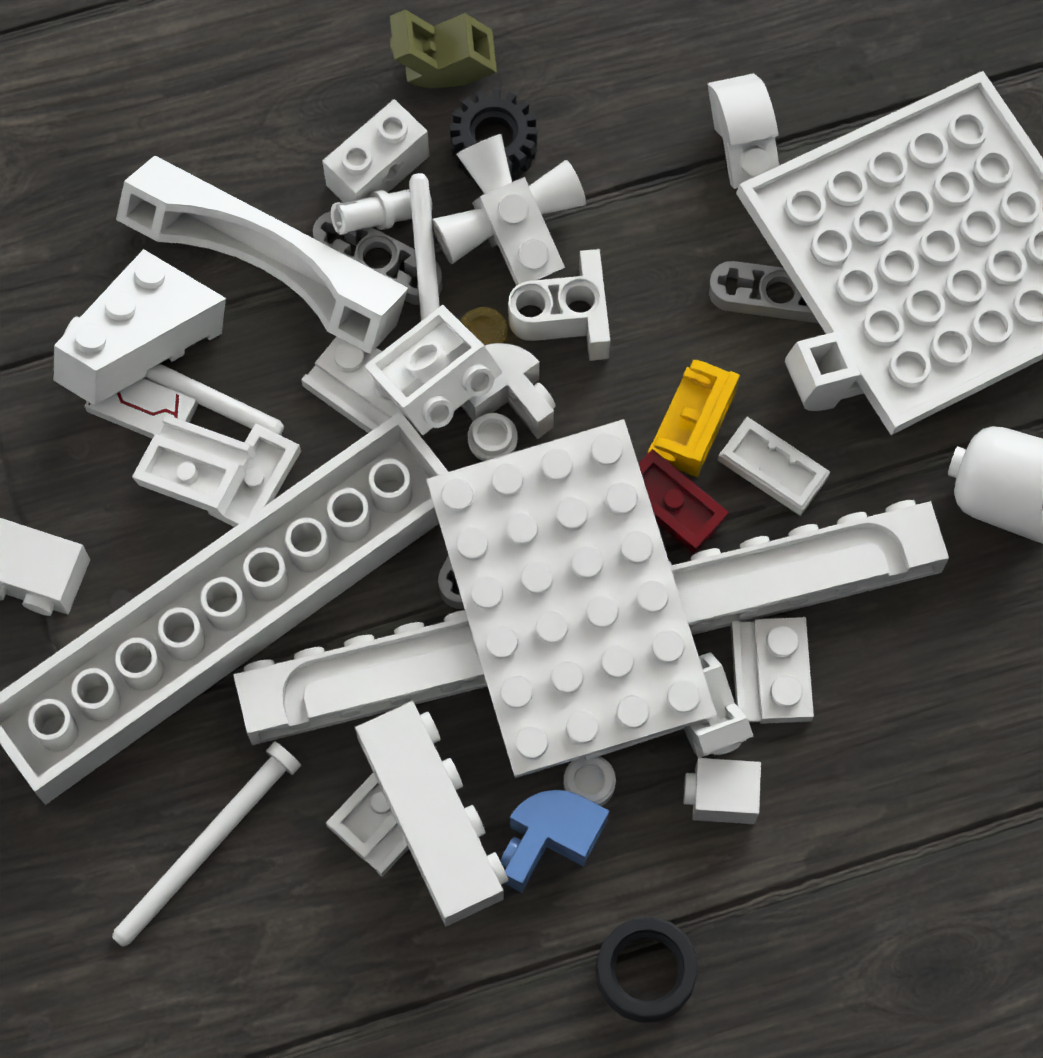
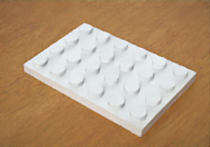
(570, 598)

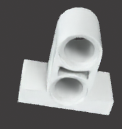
(557, 318)

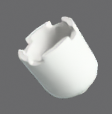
(1002, 480)

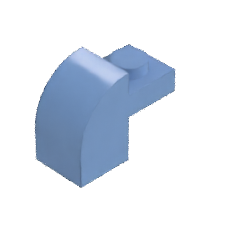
(551, 821)

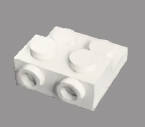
(434, 370)

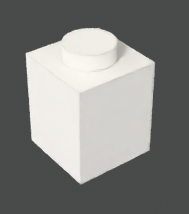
(724, 790)

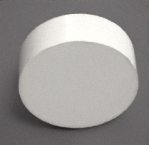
(591, 779)

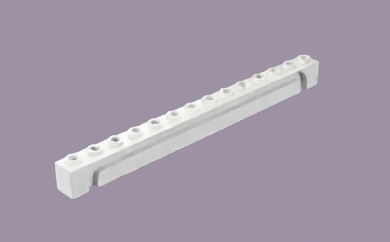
(713, 587)

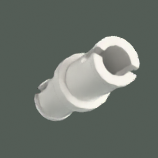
(376, 211)

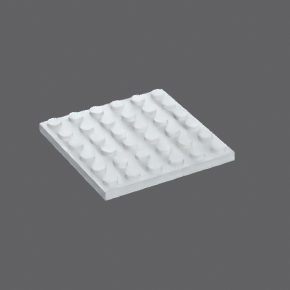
(918, 246)

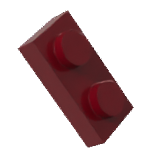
(679, 503)

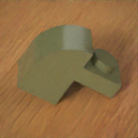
(443, 53)

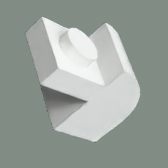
(746, 124)
(823, 371)
(516, 387)
(730, 726)

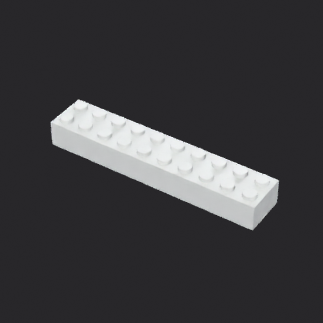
(219, 608)

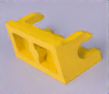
(695, 416)

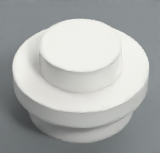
(492, 436)

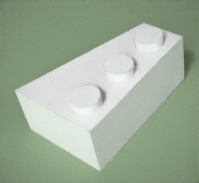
(133, 326)

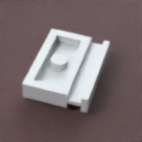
(348, 387)
(194, 465)
(772, 670)
(370, 827)

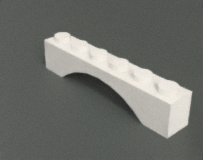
(185, 210)

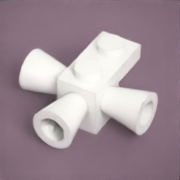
(510, 212)

